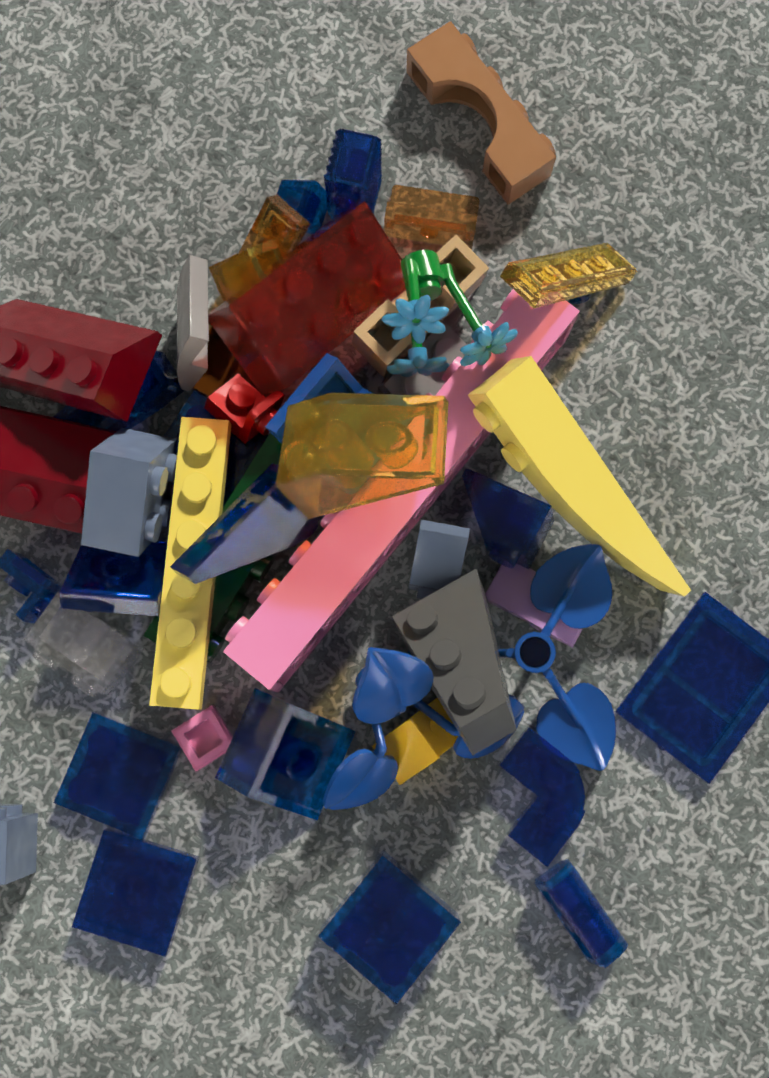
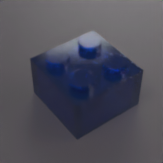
(389, 926)

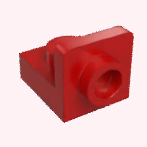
(243, 407)

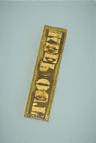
(568, 274)

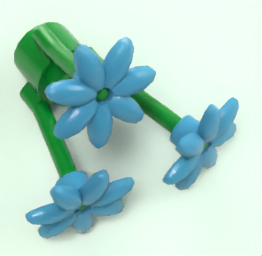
(423, 283)

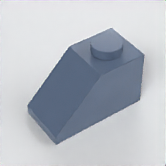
(437, 557)

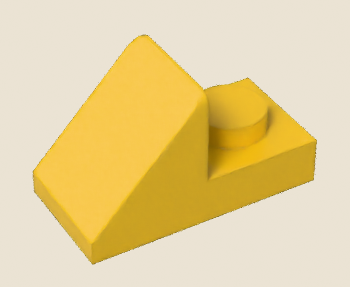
(418, 742)

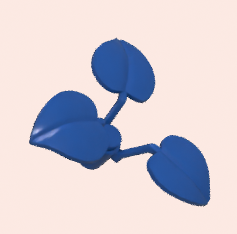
(578, 592)
(382, 693)

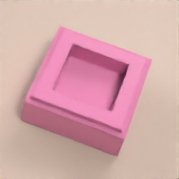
(203, 737)

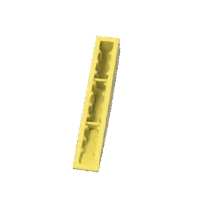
(567, 471)

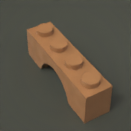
(450, 71)

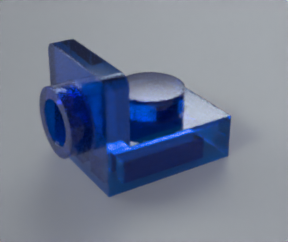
(27, 578)

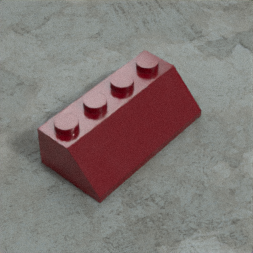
(74, 357)
(45, 468)

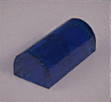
(581, 914)

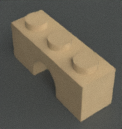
(374, 337)

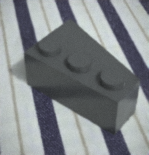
(458, 643)

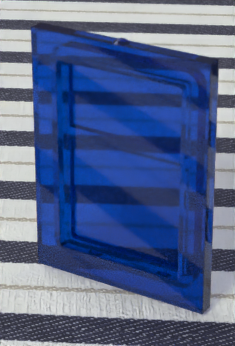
(702, 688)

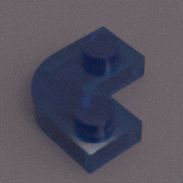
(558, 799)

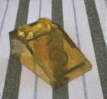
(361, 449)

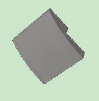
(192, 322)

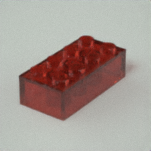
(310, 299)

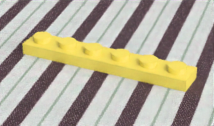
(187, 606)

